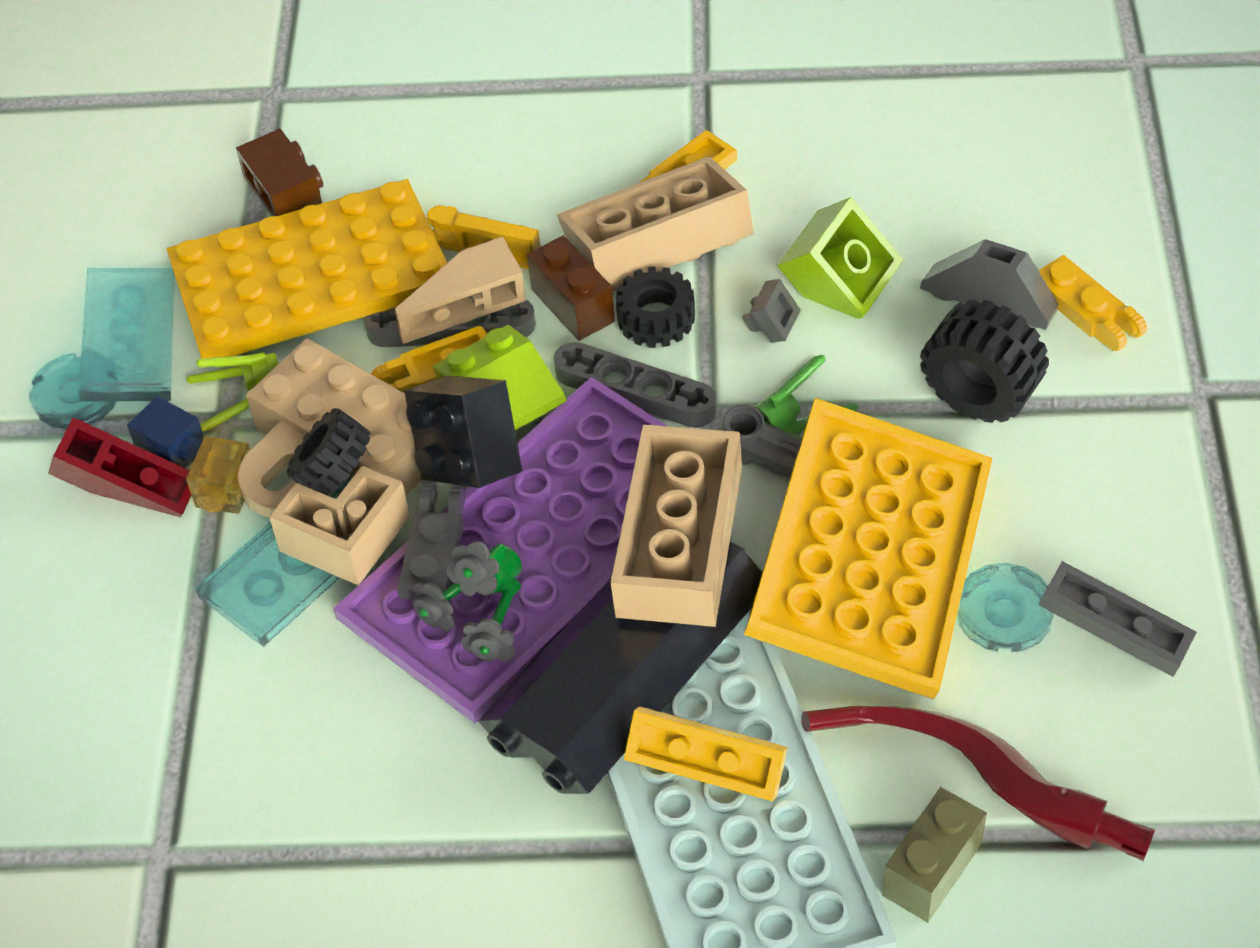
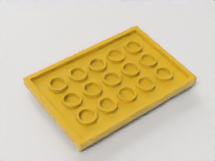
(305, 269)
(871, 549)

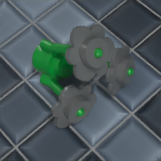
(475, 571)

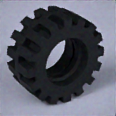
(657, 325)
(328, 452)

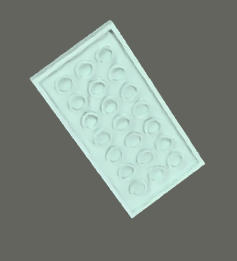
(739, 865)

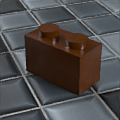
(279, 173)
(571, 287)

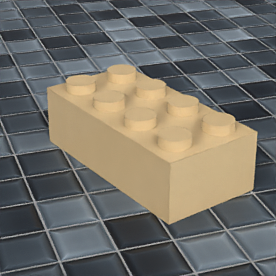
(677, 525)

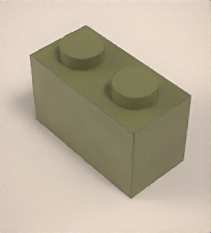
(934, 854)

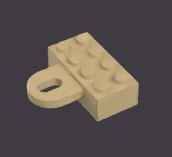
(297, 396)

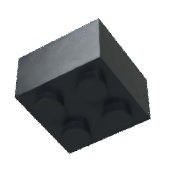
(463, 431)

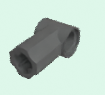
(761, 441)

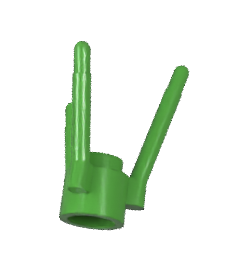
(782, 408)

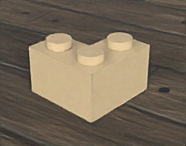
(345, 532)

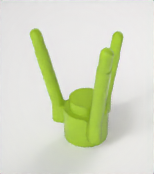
(251, 367)

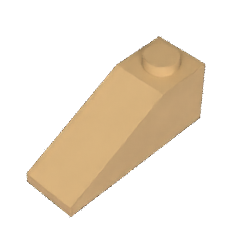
(464, 289)

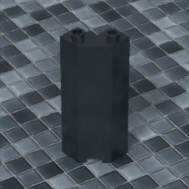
(582, 690)

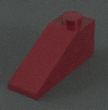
(119, 470)

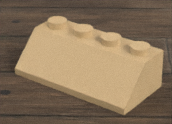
(660, 221)

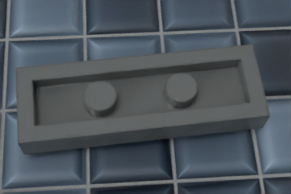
(1117, 618)

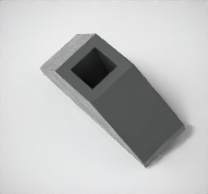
(996, 275)

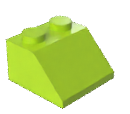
(841, 259)
(513, 358)

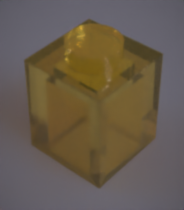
(215, 475)

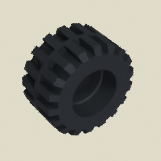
(984, 361)

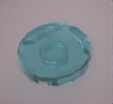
(57, 394)
(1003, 609)

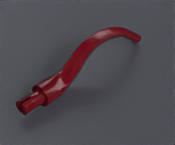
(1059, 809)

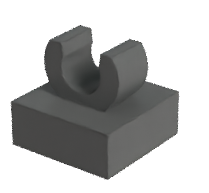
(772, 311)

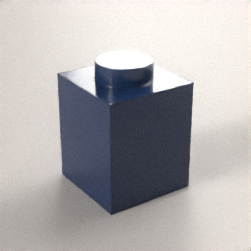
(167, 432)

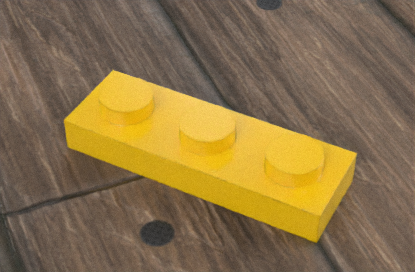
(705, 753)

